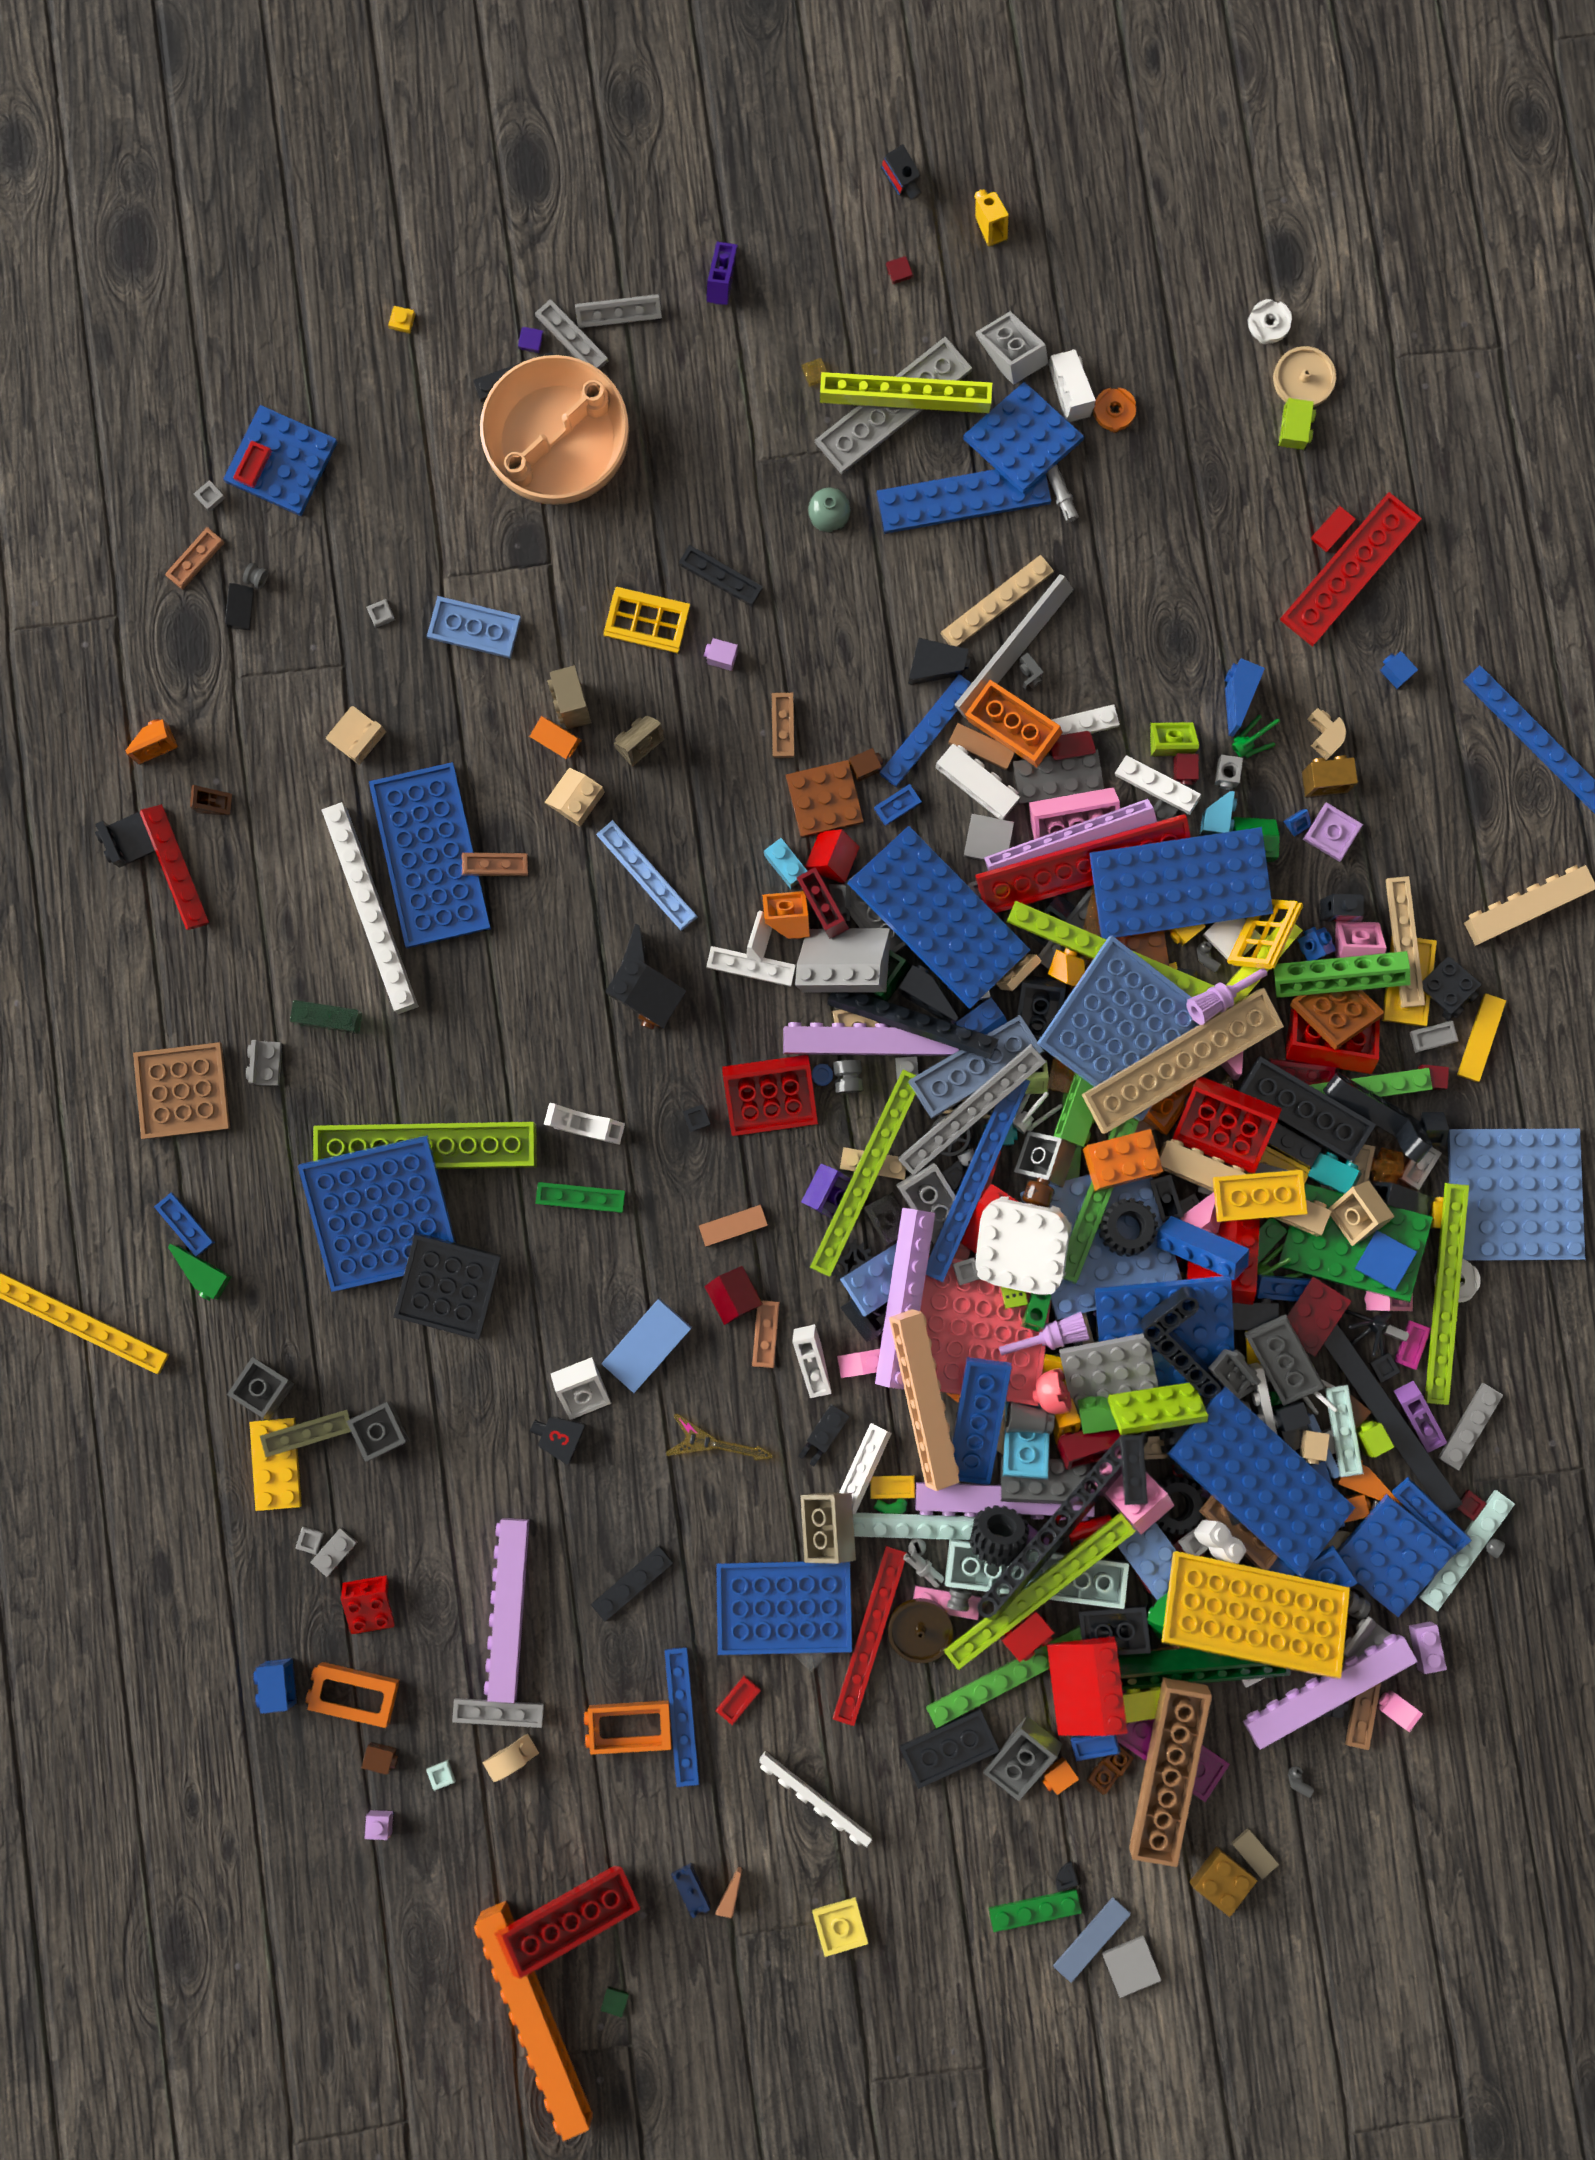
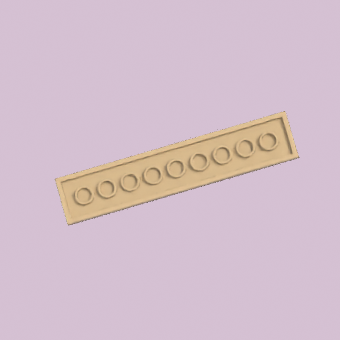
(1182, 1061)

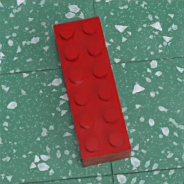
(567, 1921)

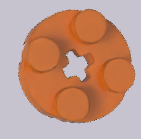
(1114, 421)

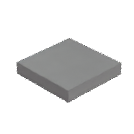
(987, 836)
(1131, 1966)

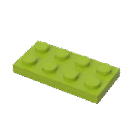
(1157, 1408)

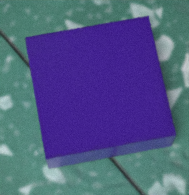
(530, 339)

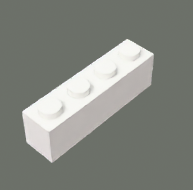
(977, 781)

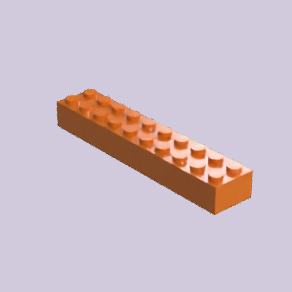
(537, 2031)

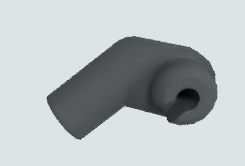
(1204, 956)
(1296, 1782)

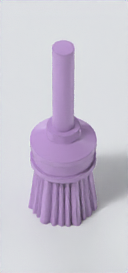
(1219, 998)
(1054, 1335)

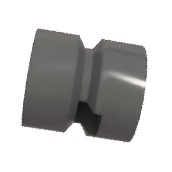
(848, 1076)

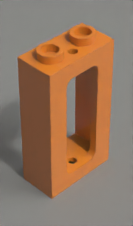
(359, 1678)
(627, 1744)

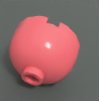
(1052, 1392)

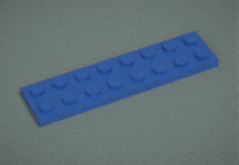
(955, 500)

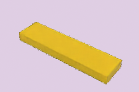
(1481, 1037)

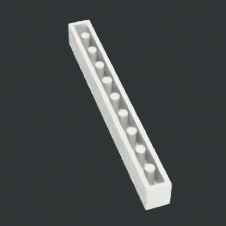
(370, 908)

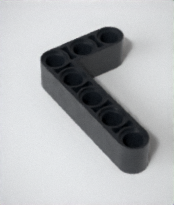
(1384, 1114)
(1170, 1351)

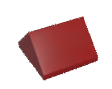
(833, 855)

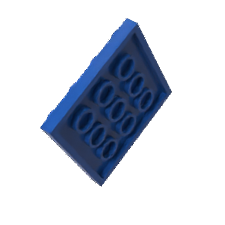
(1023, 437)
(295, 460)
(1394, 1555)

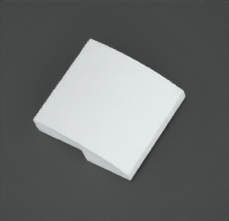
(1225, 934)

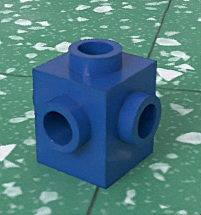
(1316, 943)

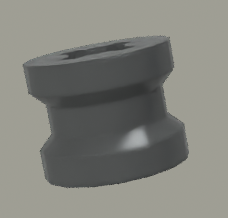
(255, 576)
(959, 1599)

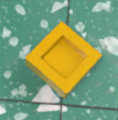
(401, 319)

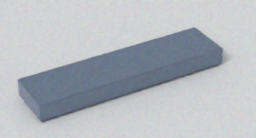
(1091, 1939)

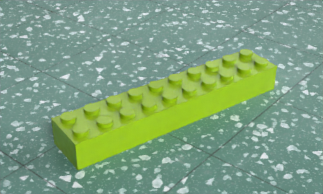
(451, 1143)

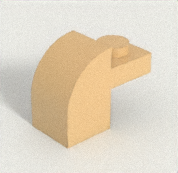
(1332, 733)
(510, 1758)

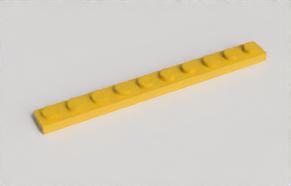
(82, 1324)

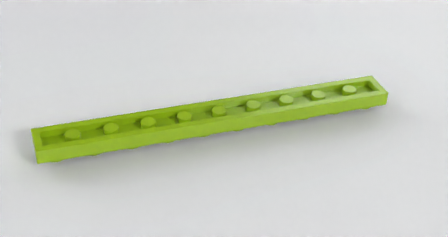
(1090, 944)
(864, 1175)
(1446, 1293)
(1041, 1590)

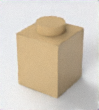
(1314, 1446)

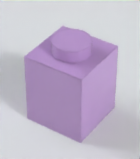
(721, 654)
(378, 1825)

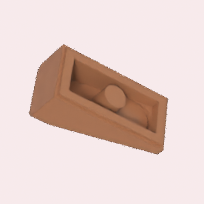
(727, 1903)

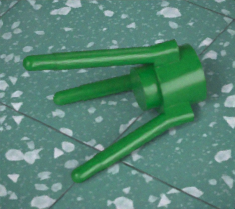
(1243, 746)

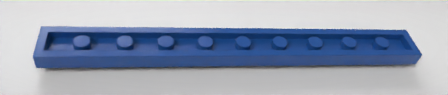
(1532, 735)
(974, 1183)

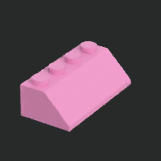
(1062, 812)

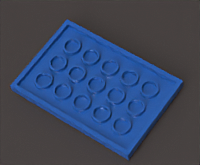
(783, 1608)

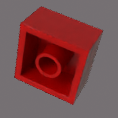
(1027, 1636)

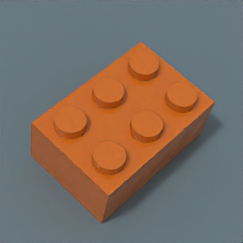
(1122, 1160)

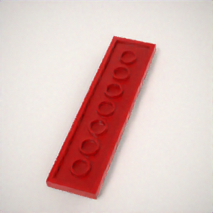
(1350, 569)

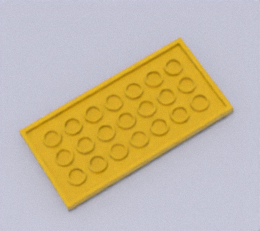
(1256, 1615)

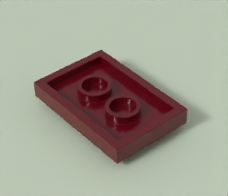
(1317, 1314)

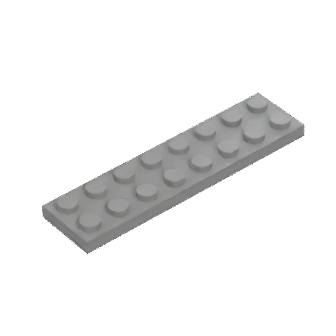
(871, 425)

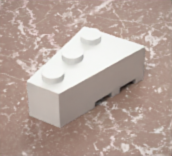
(1072, 385)

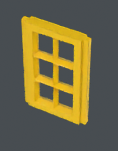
(642, 638)
(1277, 946)

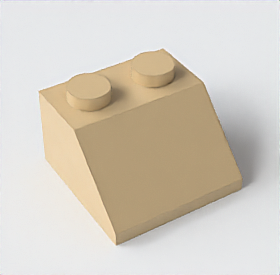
(575, 796)
(1360, 1212)

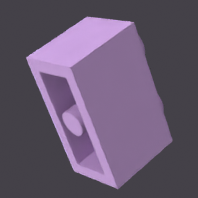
(1427, 1647)

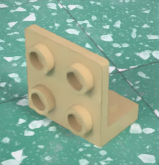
(356, 735)
(1018, 972)

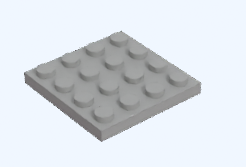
(1108, 1367)

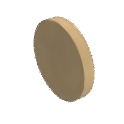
(1304, 375)

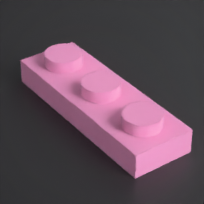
(943, 1597)

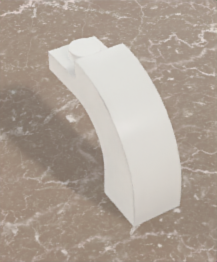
(584, 1124)

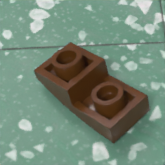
(1109, 1770)

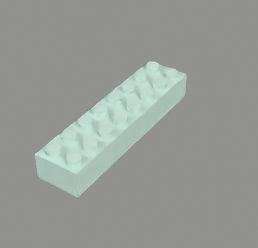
(1099, 1585)

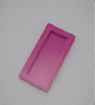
(1412, 1349)

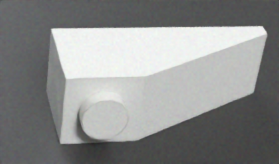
(811, 1360)

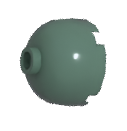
(829, 509)

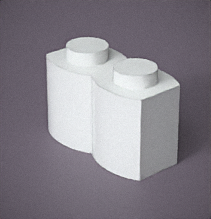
(1220, 1541)

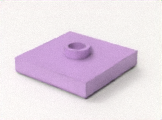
(1332, 832)

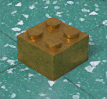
(1329, 776)
(1223, 1881)

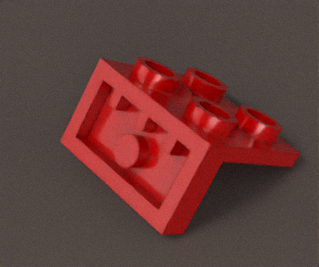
(367, 1604)

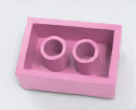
(1141, 1515)

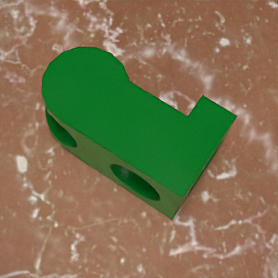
(1036, 1312)

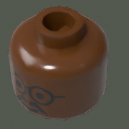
(1039, 1193)

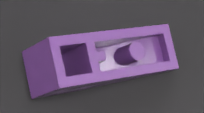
(1420, 1416)

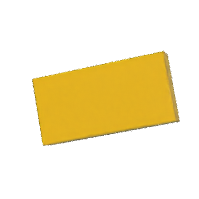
(892, 1487)

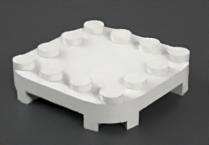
(1022, 1246)

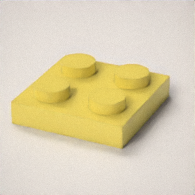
(840, 1926)

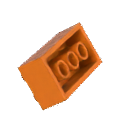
(1013, 723)

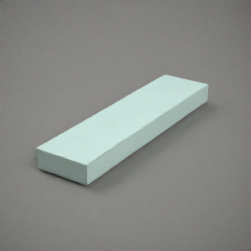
(1344, 1431)

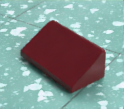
(1073, 745)

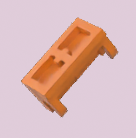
(555, 737)

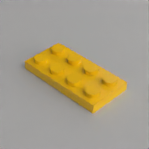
(1411, 1015)
(1259, 1195)
(275, 1476)

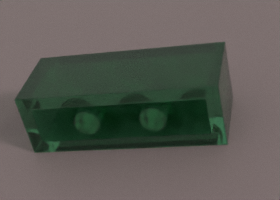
(326, 1017)

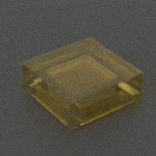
(812, 371)

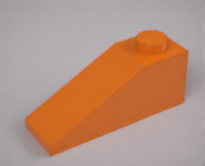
(1366, 1484)

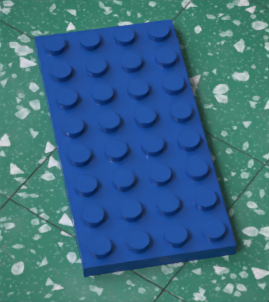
(423, 847)
(1181, 883)
(938, 916)
(1262, 1481)

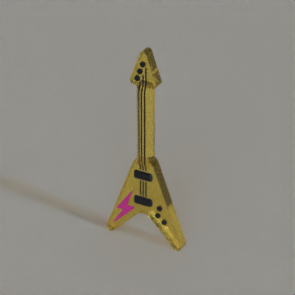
(699, 1440)

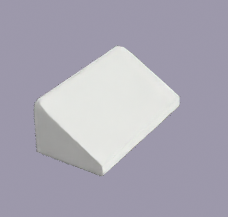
(759, 938)

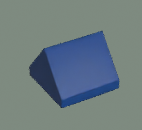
(1298, 822)

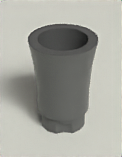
(1028, 1419)

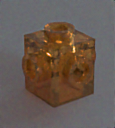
(1388, 1166)

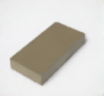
(1255, 1853)

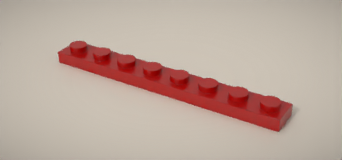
(869, 1636)

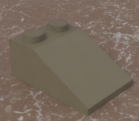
(639, 740)

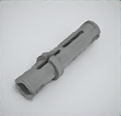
(1063, 497)

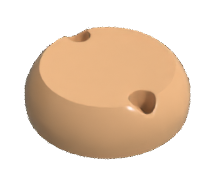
(554, 429)

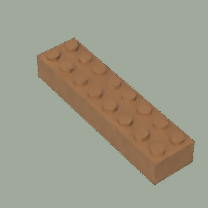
(1170, 1772)

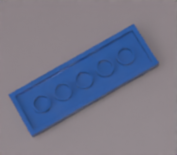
(980, 1418)

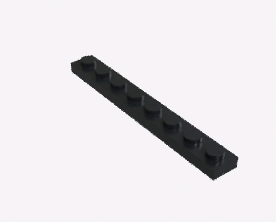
(915, 1022)

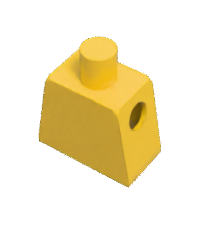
(991, 217)

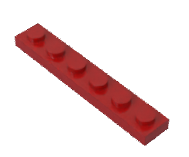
(174, 867)

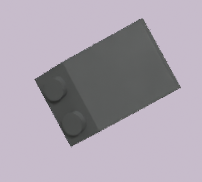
(1023, 1758)

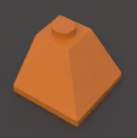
(152, 742)
(787, 913)

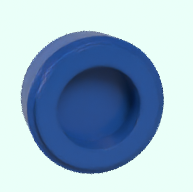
(822, 1075)

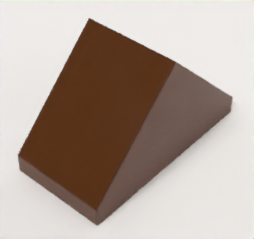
(210, 801)

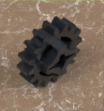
(852, 1248)

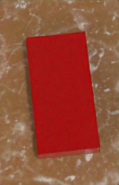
(252, 464)
(1333, 528)
(738, 1700)

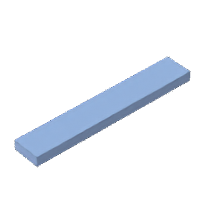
(646, 875)

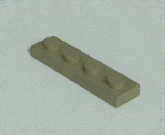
(305, 1433)

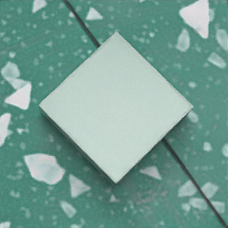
(441, 1775)

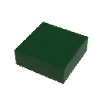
(614, 2001)

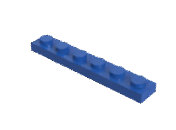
(925, 733)
(681, 1717)

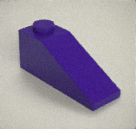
(721, 273)

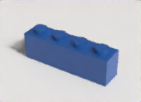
(1203, 1248)

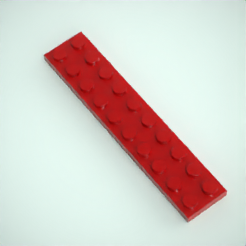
(1066, 868)

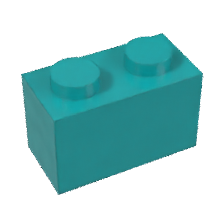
(1334, 1173)

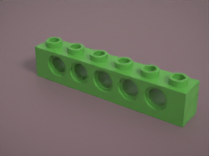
(1342, 974)

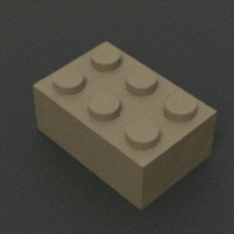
(568, 697)
(828, 1527)

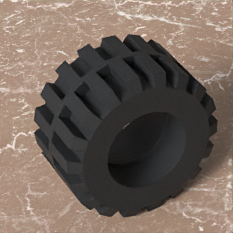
(1141, 1215)
(1193, 1500)
(1000, 1522)

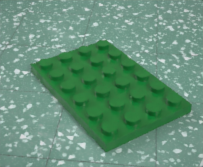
(1335, 1259)

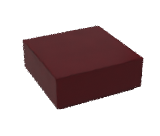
(899, 270)
(1471, 1505)

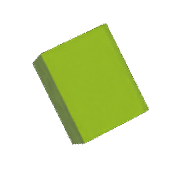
(1173, 738)

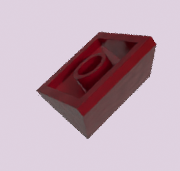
(733, 1294)

